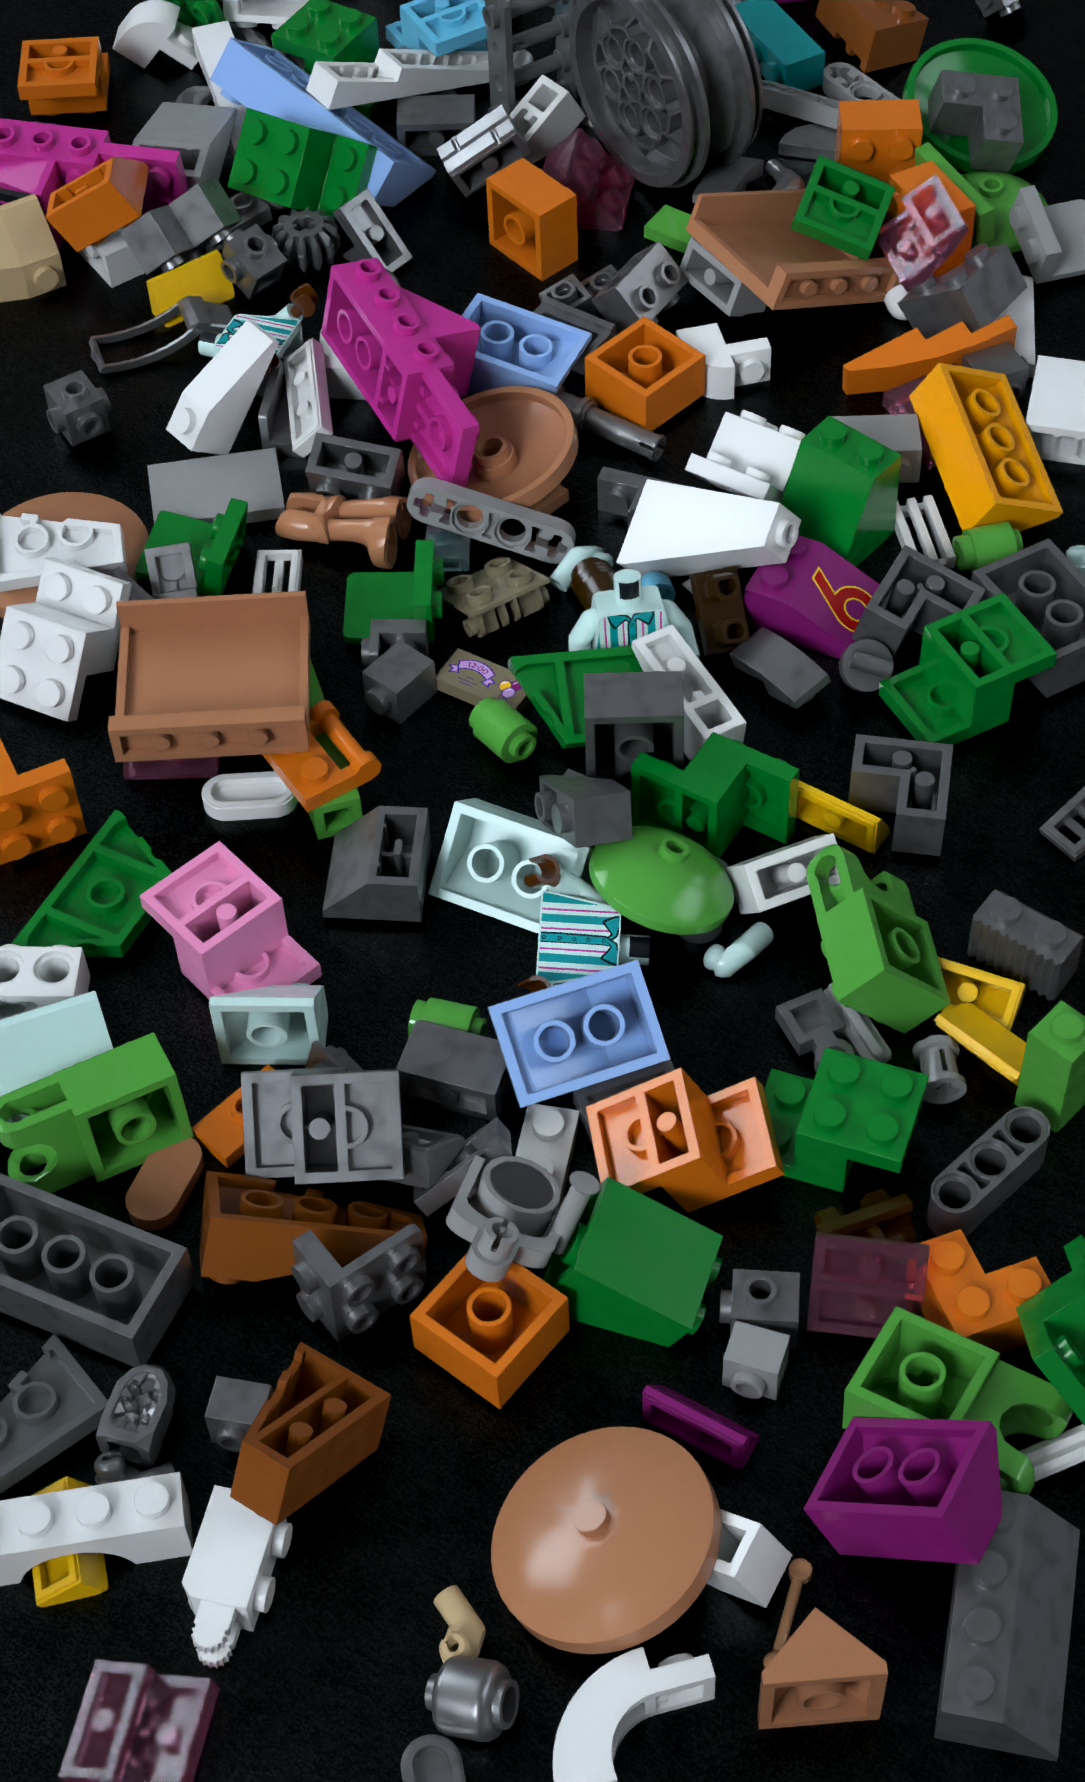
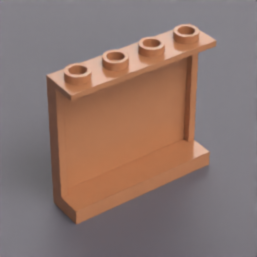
(779, 265)
(212, 677)

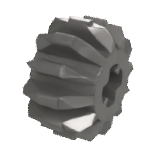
(307, 239)

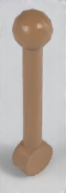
(799, 1574)

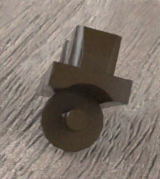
(719, 609)
(878, 1218)

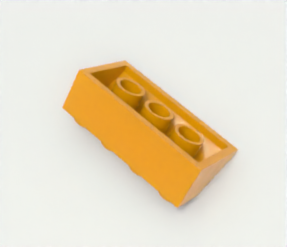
(983, 448)

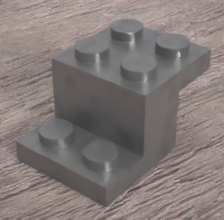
(323, 1124)

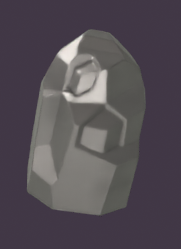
(138, 1415)

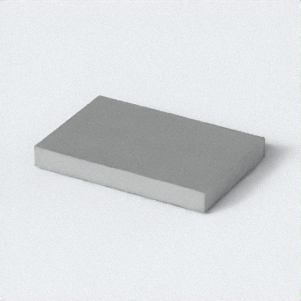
(206, 484)

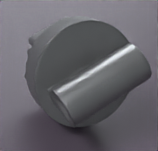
(865, 665)

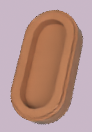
(164, 1185)

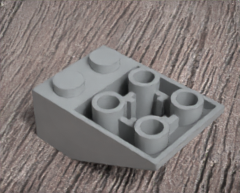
(195, 131)

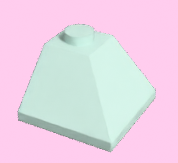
(270, 1024)

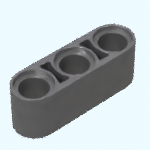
(994, 1152)

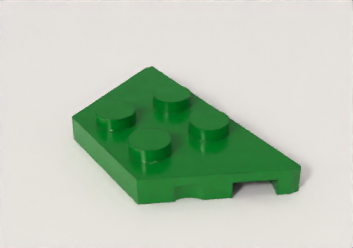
(557, 685)
(99, 895)

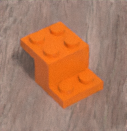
(64, 76)
(36, 808)
(686, 1140)

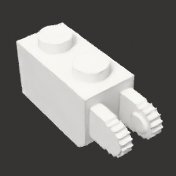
(231, 1574)

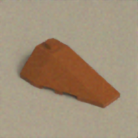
(252, 1227)

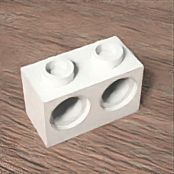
(40, 976)

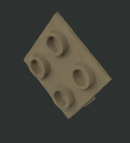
(494, 593)

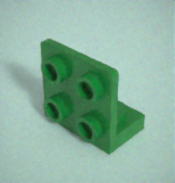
(212, 544)

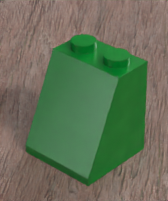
(844, 489)
(636, 1267)

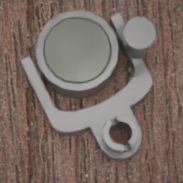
(512, 1212)

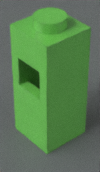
(1054, 1066)

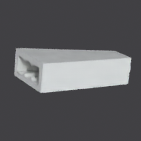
(703, 530)

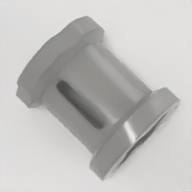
(941, 1068)

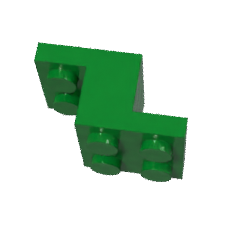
(331, 34)
(299, 164)
(842, 207)
(967, 672)
(716, 794)
(844, 1115)
(1056, 1329)

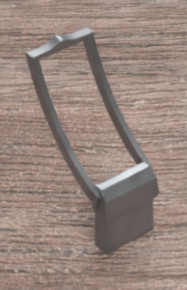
(197, 315)

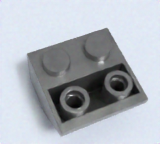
(380, 866)

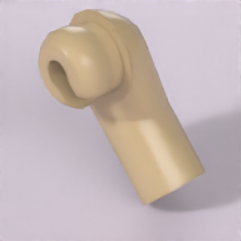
(465, 1627)

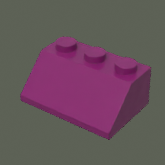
(911, 1490)

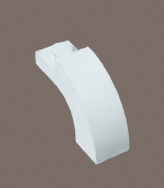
(616, 1701)

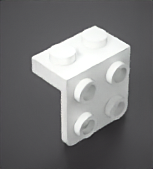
(251, 12)

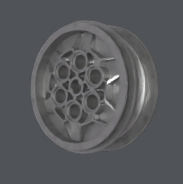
(667, 83)

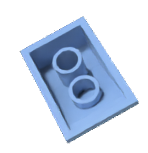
(521, 347)
(578, 1033)

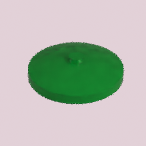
(990, 58)

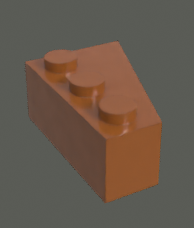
(875, 30)
(307, 1435)

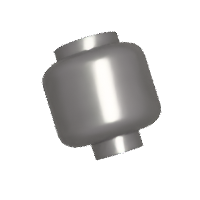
(472, 1698)

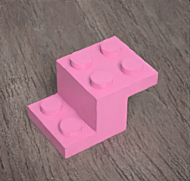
(227, 926)

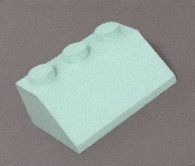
(489, 857)
(50, 1041)

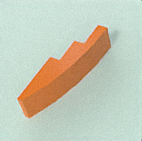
(914, 356)

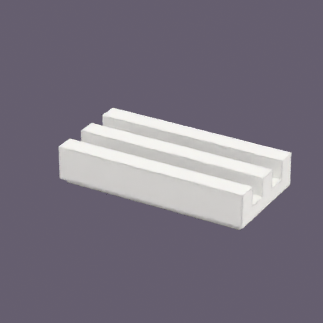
(915, 511)
(279, 557)

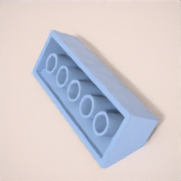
(277, 86)

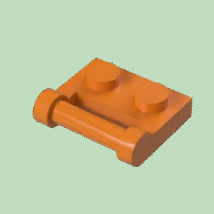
(313, 774)

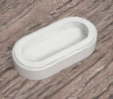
(247, 796)

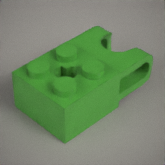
(875, 943)
(95, 1117)
(941, 1375)

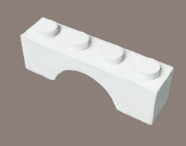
(128, 1518)

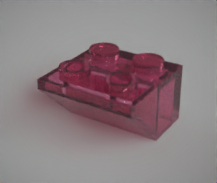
(595, 177)

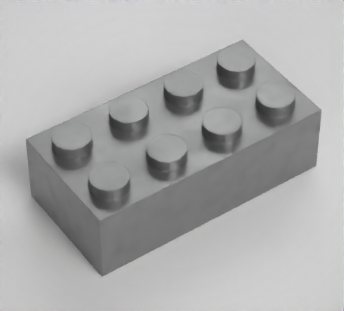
(87, 1274)

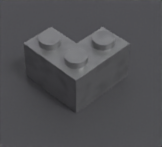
(982, 109)
(183, 228)
(968, 293)
(913, 596)
(907, 781)

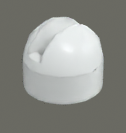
(892, 302)

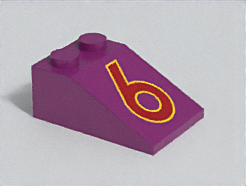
(809, 598)

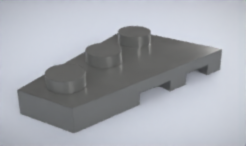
(46, 1413)

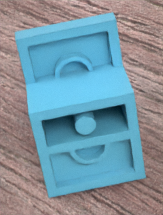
(440, 26)

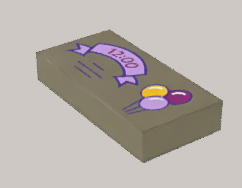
(476, 678)

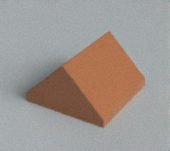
(821, 1678)

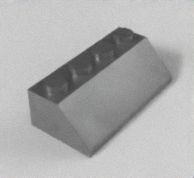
(1011, 1635)

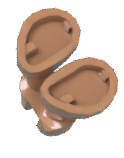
(369, 522)

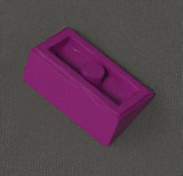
(698, 1425)

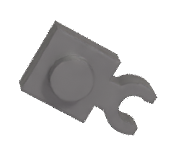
(812, 1025)

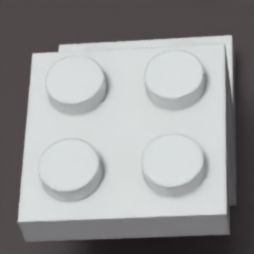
(749, 457)
(60, 638)

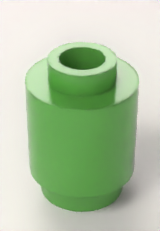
(985, 545)
(503, 729)
(448, 1014)

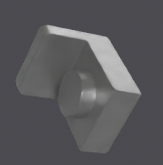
(387, 632)

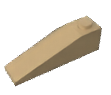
(27, 252)

